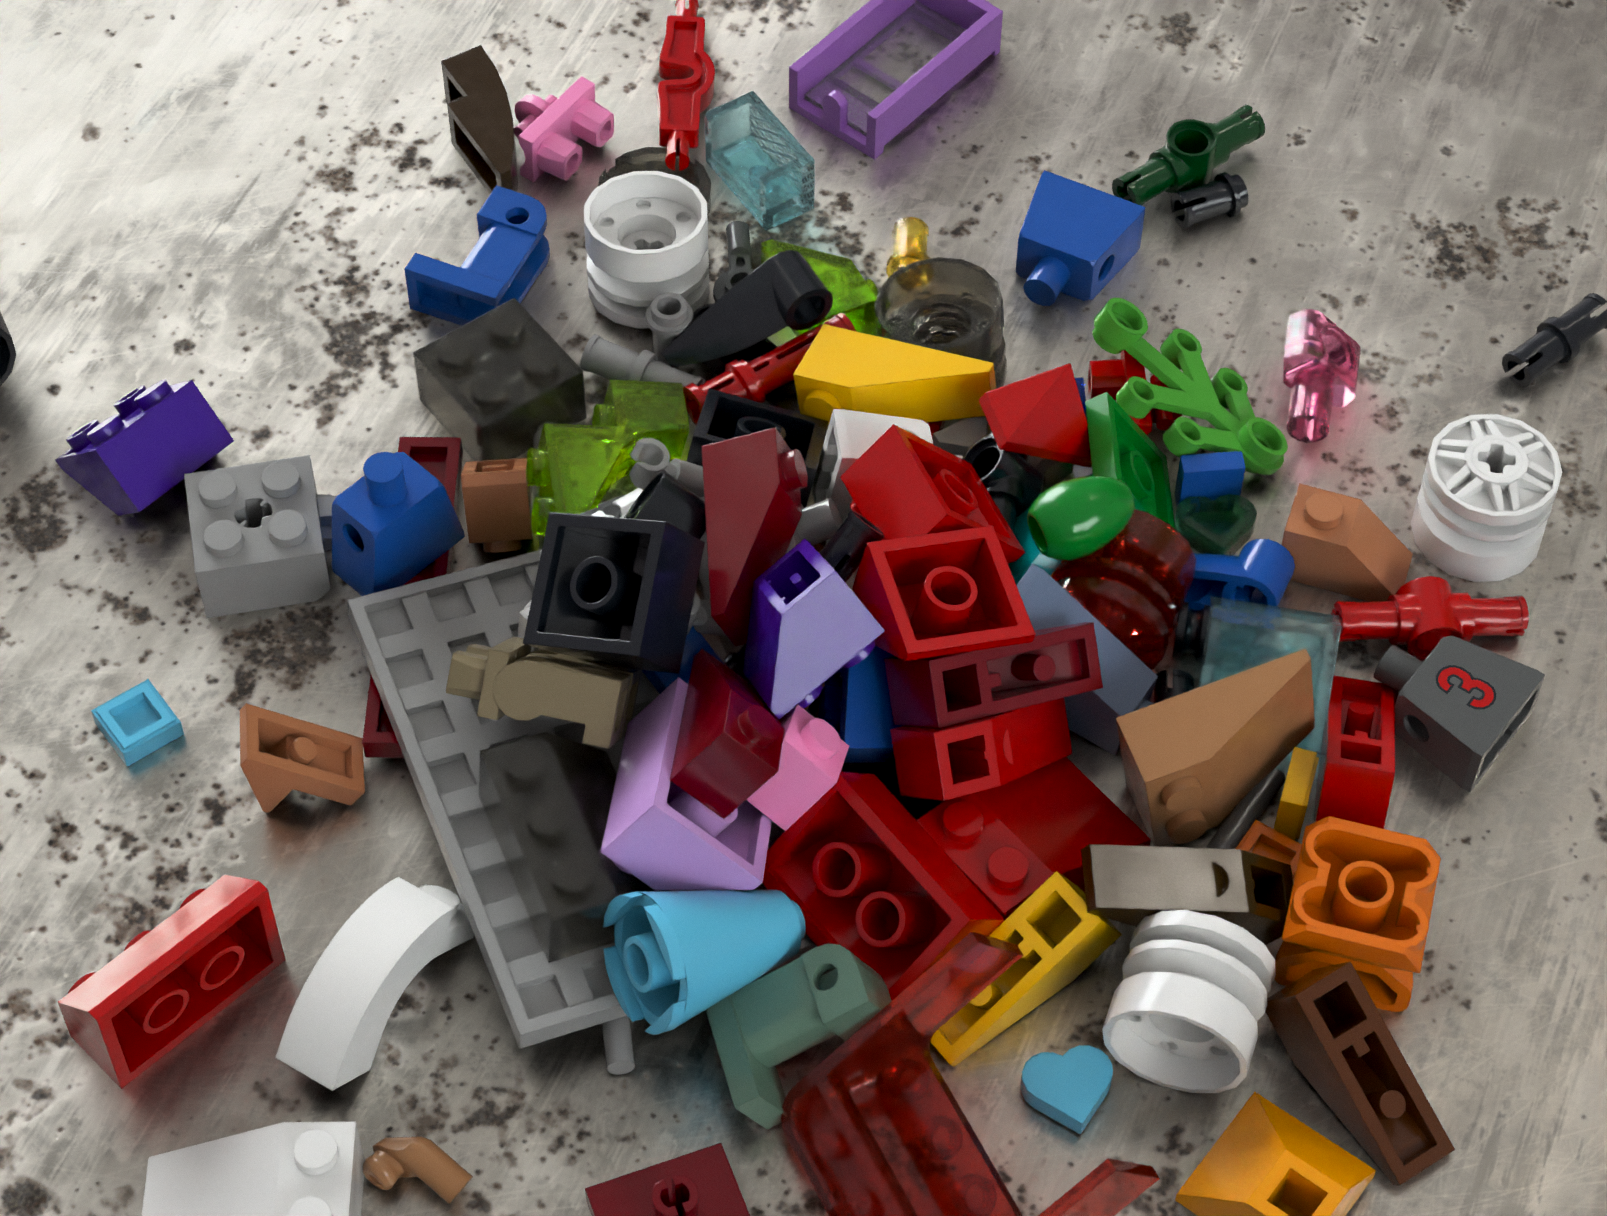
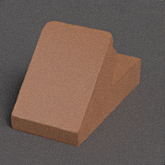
(294, 754)

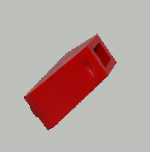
(979, 752)

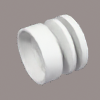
(643, 241)
(1485, 497)
(1189, 1002)

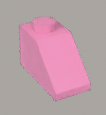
(807, 768)

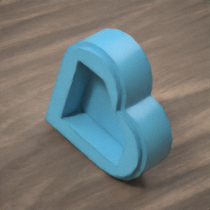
(1068, 1085)

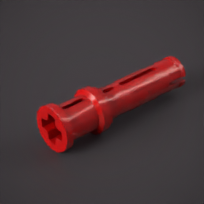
(761, 375)

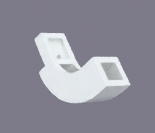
(363, 975)

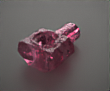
(1320, 371)

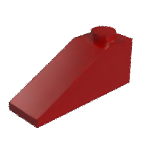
(1357, 753)

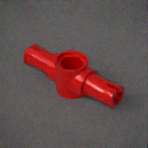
(1427, 612)

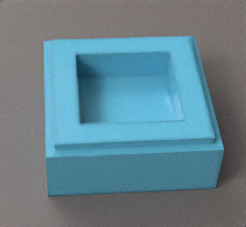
(137, 722)

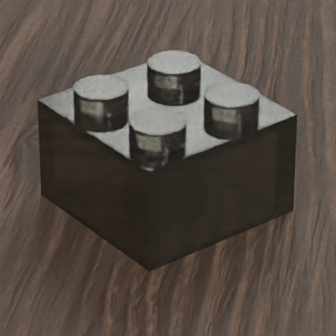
(499, 382)

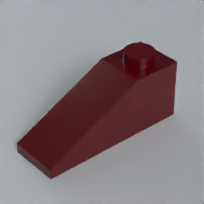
(750, 518)
(994, 680)
(725, 738)

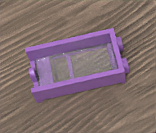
(891, 66)

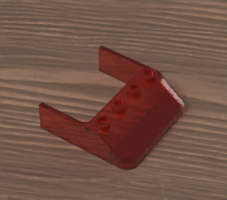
(887, 1131)

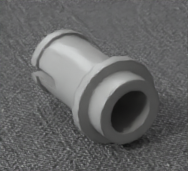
(667, 318)

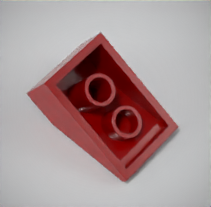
(1027, 831)

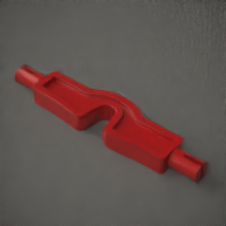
(687, 83)

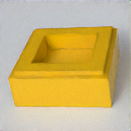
(1296, 792)

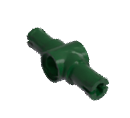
(1189, 155)

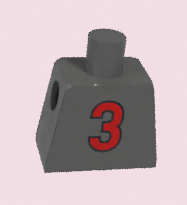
(1459, 704)

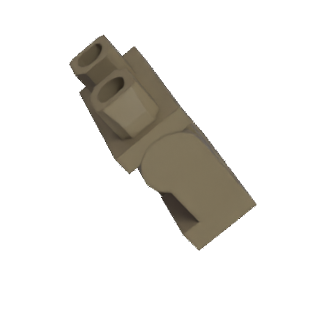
(549, 684)

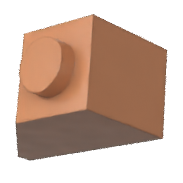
(497, 503)
(1343, 546)

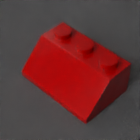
(876, 882)
(174, 977)

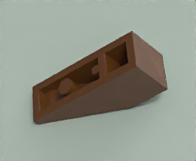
(1358, 1069)

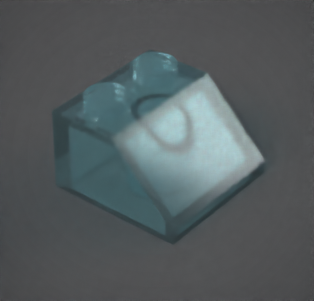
(1253, 633)

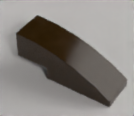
(481, 118)

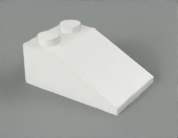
(262, 1173)

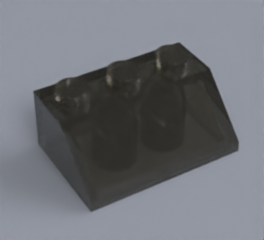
(550, 819)

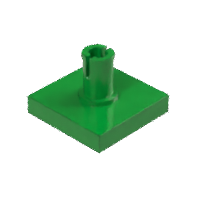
(1127, 454)

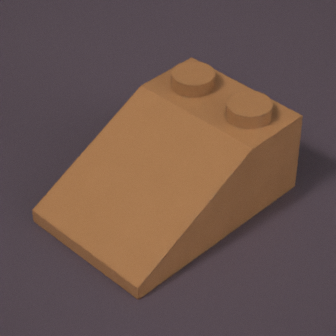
(1212, 745)

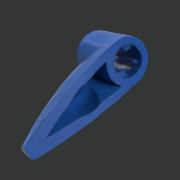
(1254, 576)

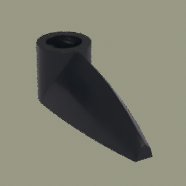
(770, 298)

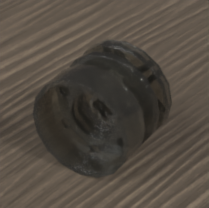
(945, 308)

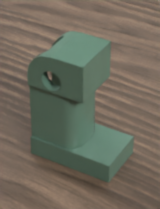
(787, 1016)

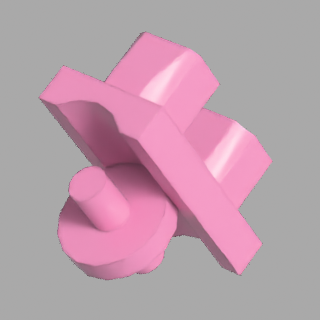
(553, 125)

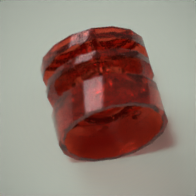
(1135, 584)

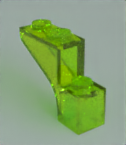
(582, 462)

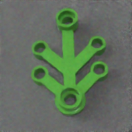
(1190, 392)

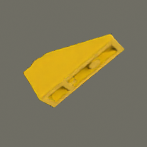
(888, 378)
(1056, 946)

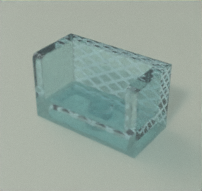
(759, 160)

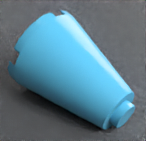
(695, 948)

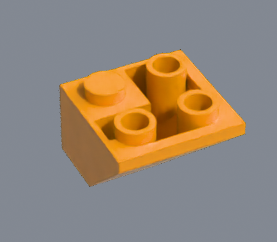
(1274, 1168)

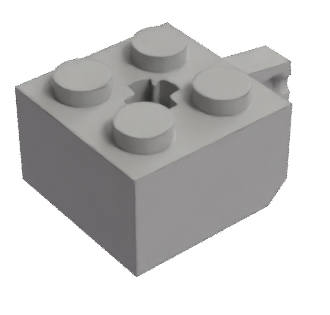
(259, 535)

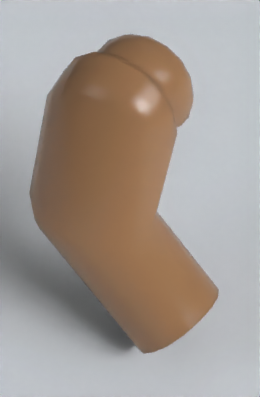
(415, 1158)

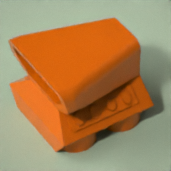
(1363, 901)

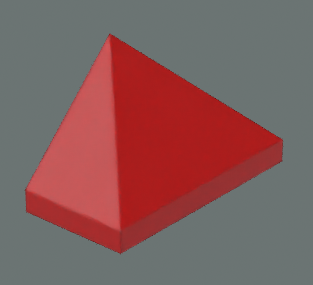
(1040, 417)

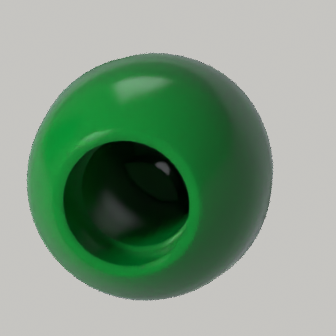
(1079, 516)

